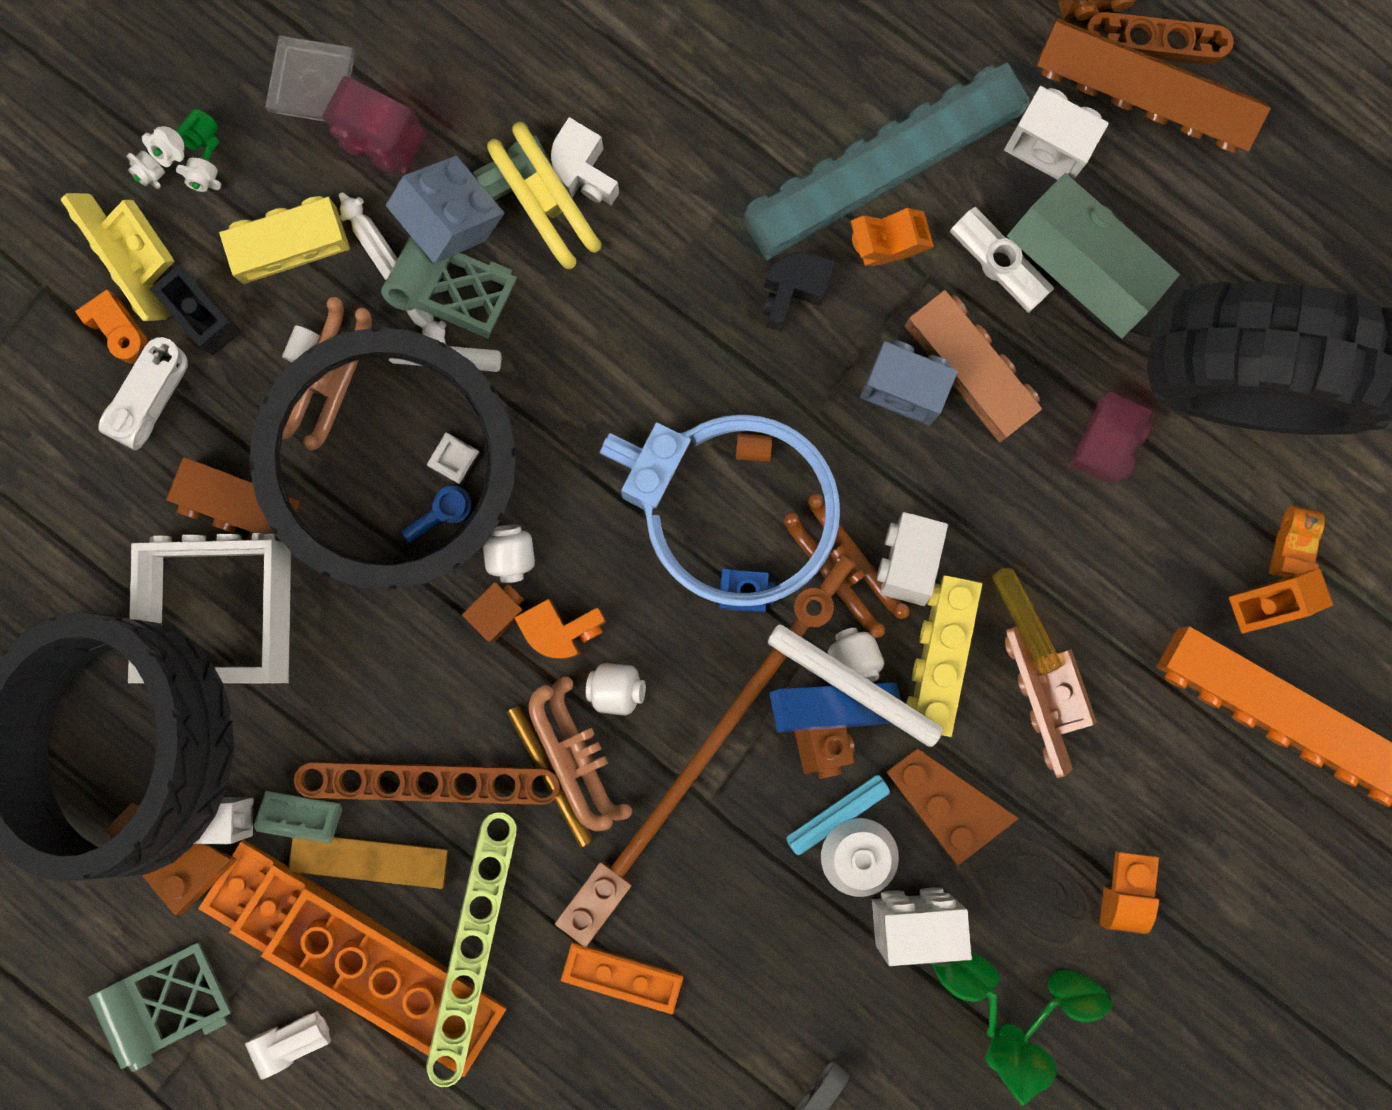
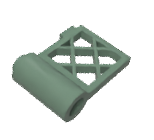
(417, 279)
(133, 1027)

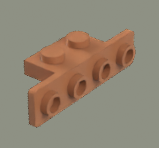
(1056, 699)

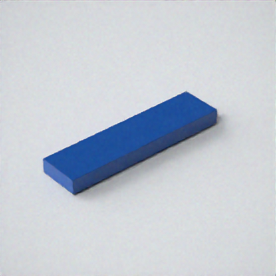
(823, 708)

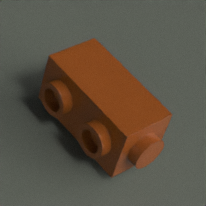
(825, 750)

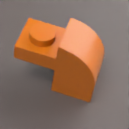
(891, 237)
(551, 637)
(1131, 900)

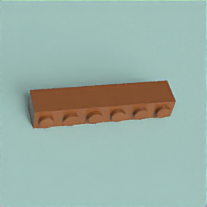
(1152, 85)

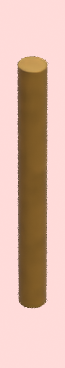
(541, 760)

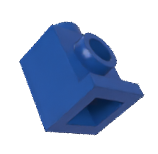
(733, 580)

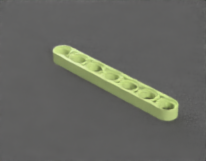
(472, 967)

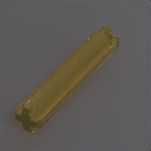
(1027, 621)

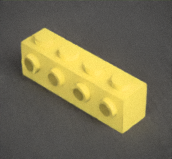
(945, 650)

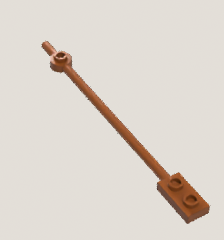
(607, 883)

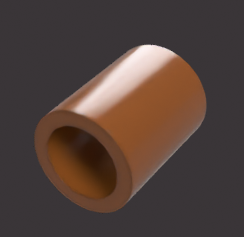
(754, 447)

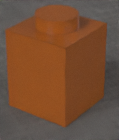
(495, 611)

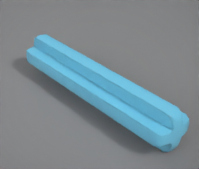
(841, 811)

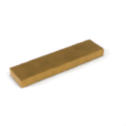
(371, 861)

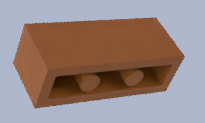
(220, 496)

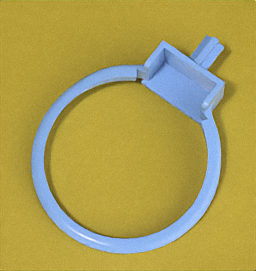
(656, 465)

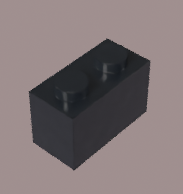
(195, 310)

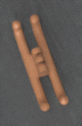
(331, 385)
(574, 757)

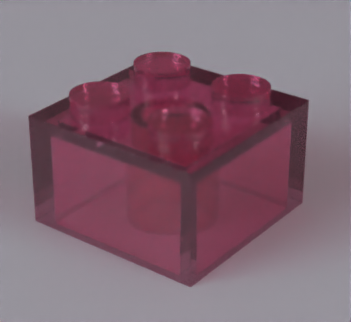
(373, 125)

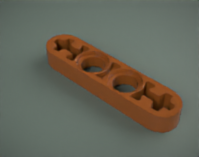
(1158, 31)

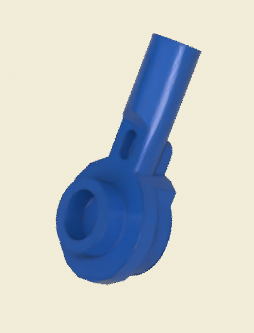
(450, 505)

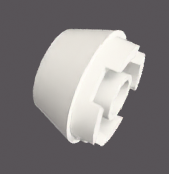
(859, 857)

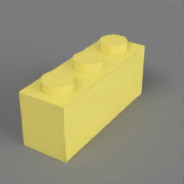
(284, 239)

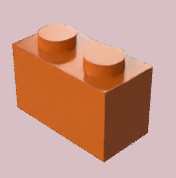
(1281, 601)

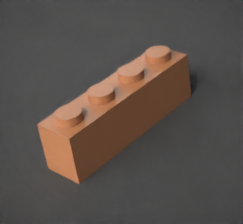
(982, 376)

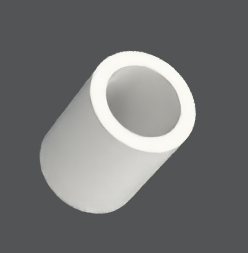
(299, 342)

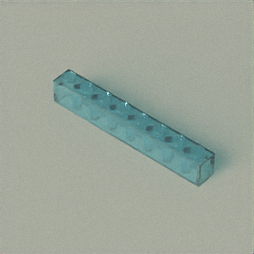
(886, 160)

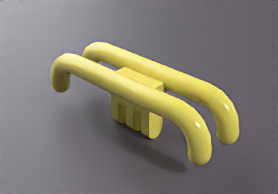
(543, 195)

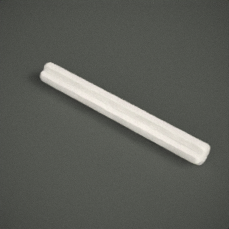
(855, 685)

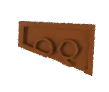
(949, 806)
(185, 879)

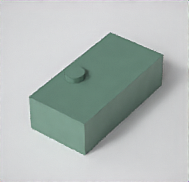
(1093, 255)

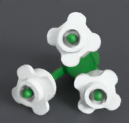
(168, 145)

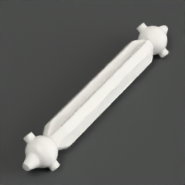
(383, 258)

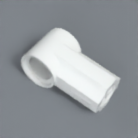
(278, 1047)

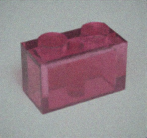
(1112, 438)

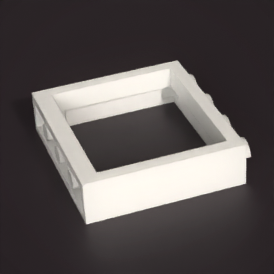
(147, 595)

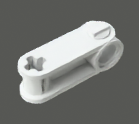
(144, 394)

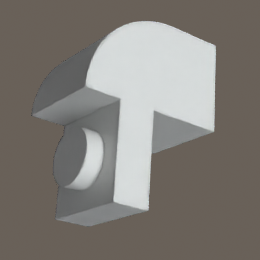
(572, 160)

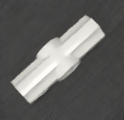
(984, 240)

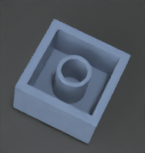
(444, 209)
(909, 382)

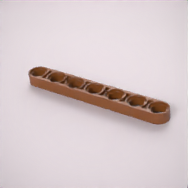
(409, 788)

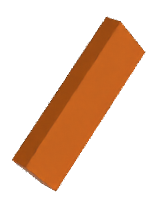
(622, 977)

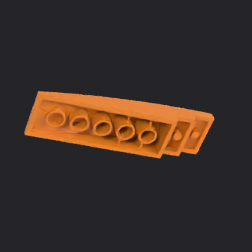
(342, 952)

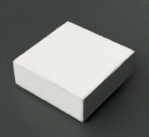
(453, 458)

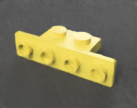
(126, 248)

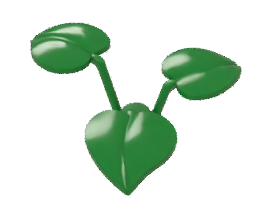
(1023, 1065)

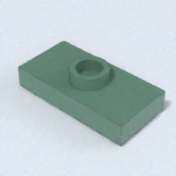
(298, 817)

